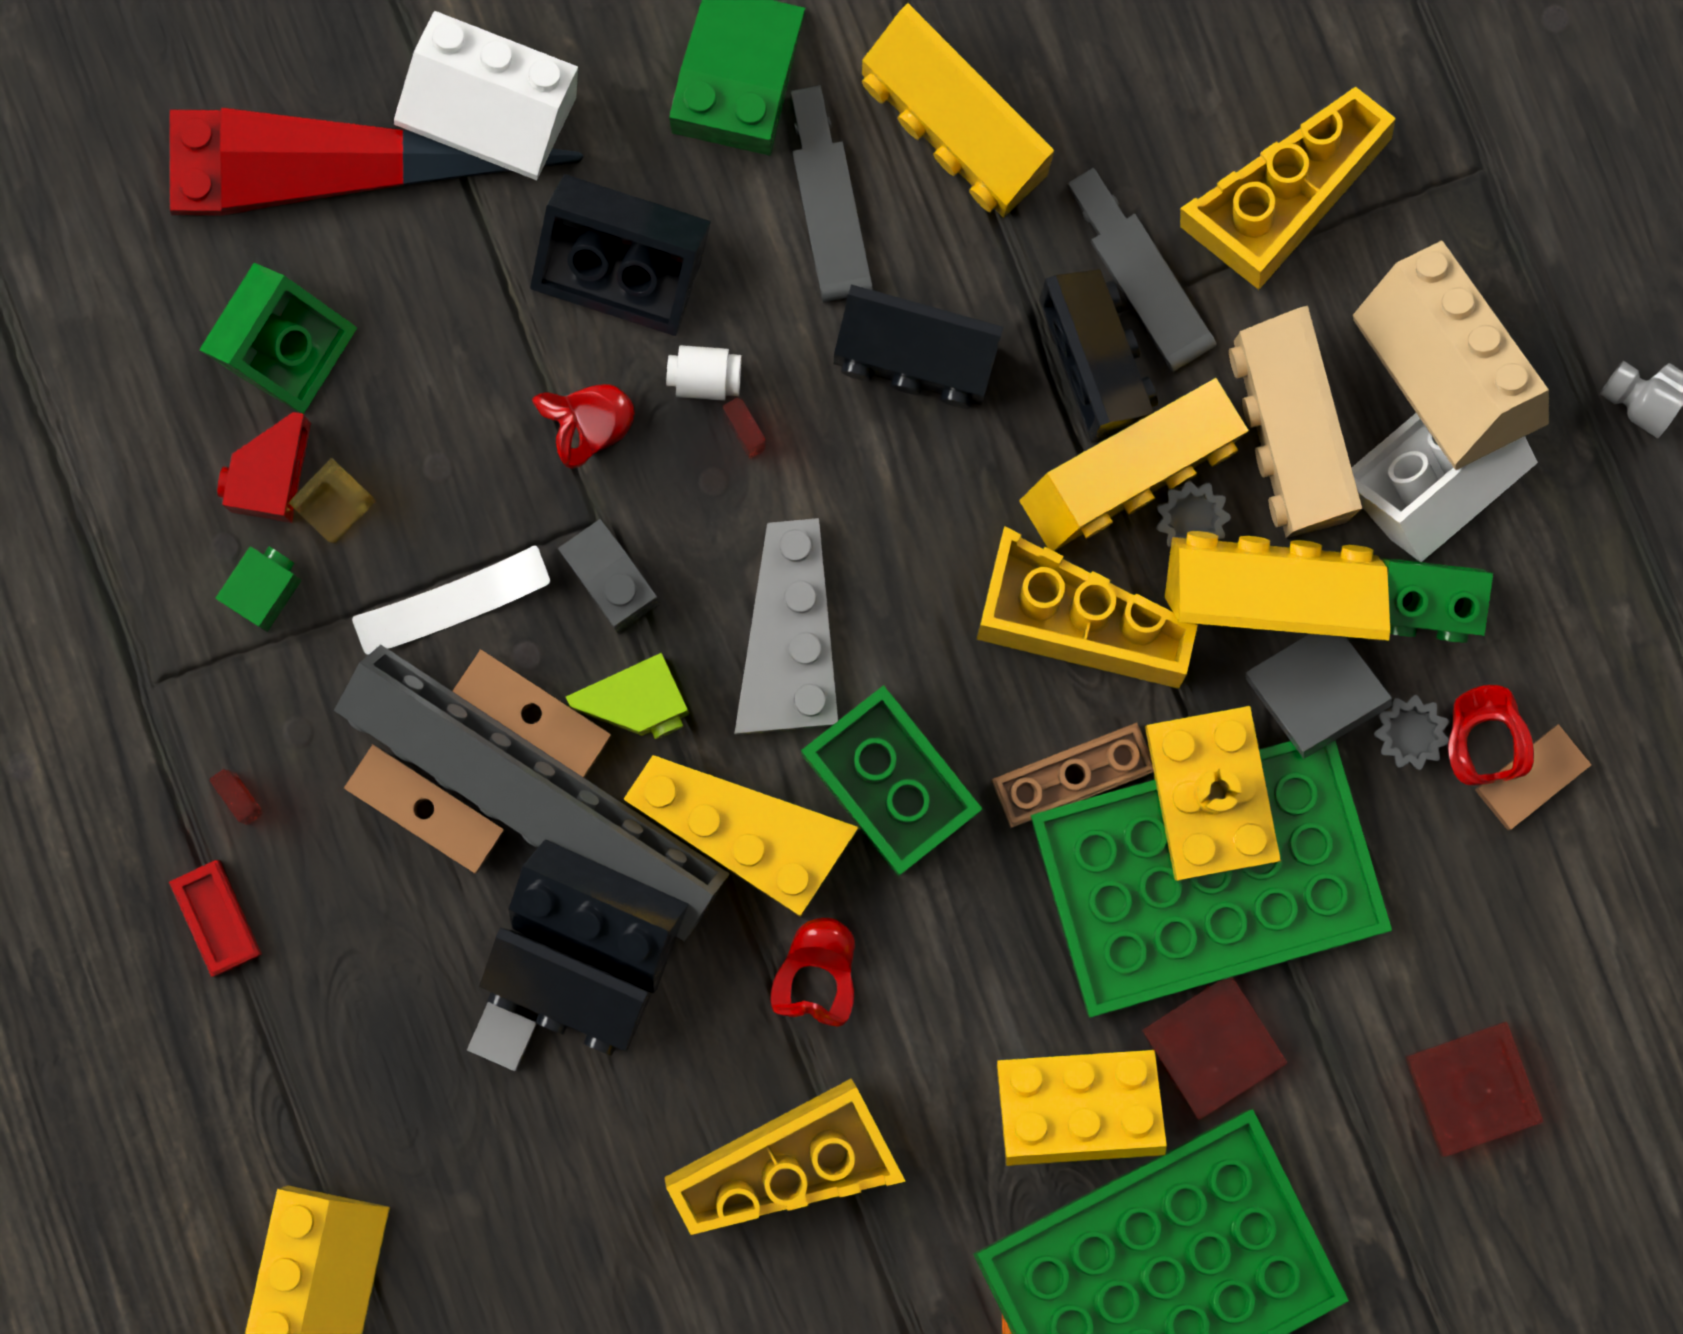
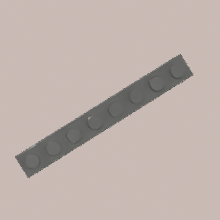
(519, 781)

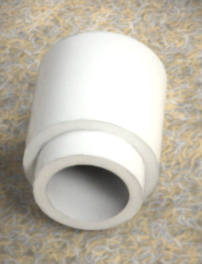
(704, 373)

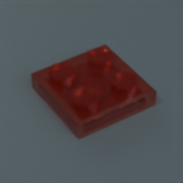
(1214, 1046)
(1474, 1089)

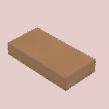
(1555, 765)

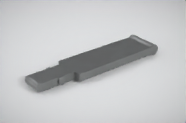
(827, 200)
(1142, 275)

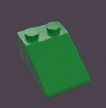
(736, 73)

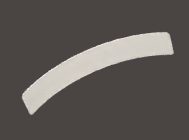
(452, 602)

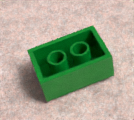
(891, 781)

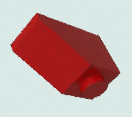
(267, 471)

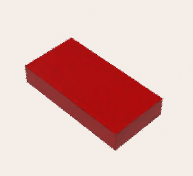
(215, 918)

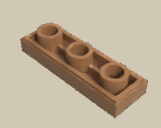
(507, 695)
(1043, 785)
(398, 792)

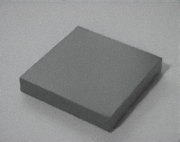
(1318, 690)

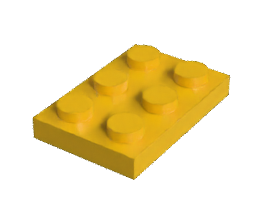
(1081, 1107)

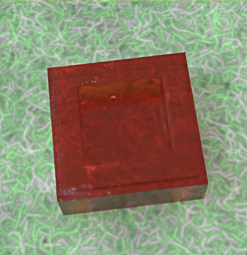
(744, 427)
(236, 796)

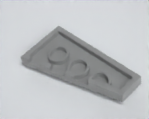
(789, 646)

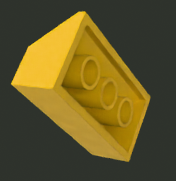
(955, 113)
(1278, 586)
(317, 1264)

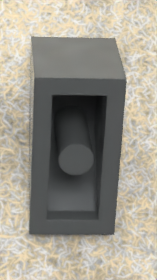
(609, 575)

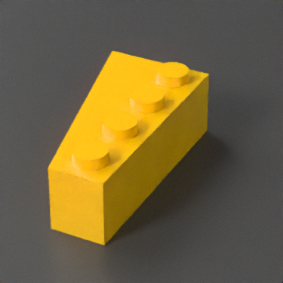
(1277, 199)
(1134, 464)
(1080, 617)
(753, 835)
(795, 1160)

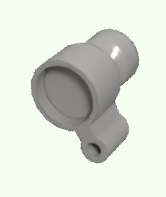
(1649, 402)

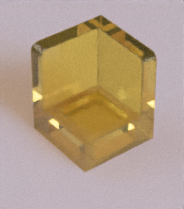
(332, 501)

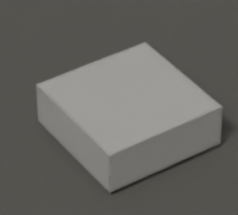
(502, 1036)

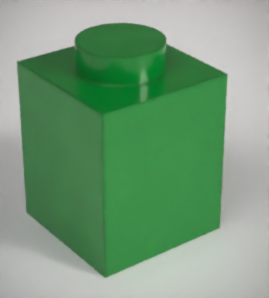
(260, 586)

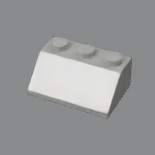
(486, 95)
(1420, 495)

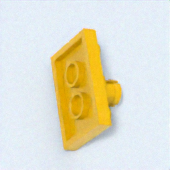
(1212, 793)

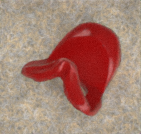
(599, 414)
(1483, 705)
(823, 945)

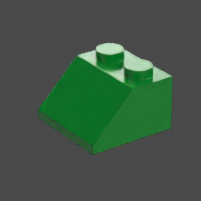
(278, 337)

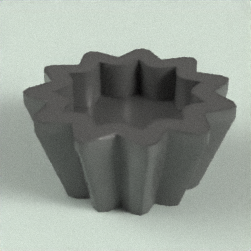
(1192, 510)
(1412, 732)

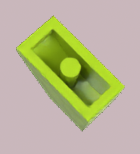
(635, 699)

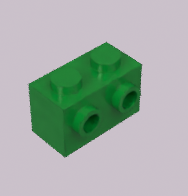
(1432, 599)

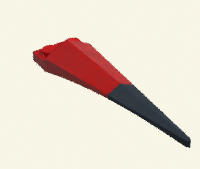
(261, 160)

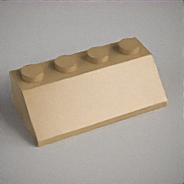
(1452, 357)
(1295, 424)

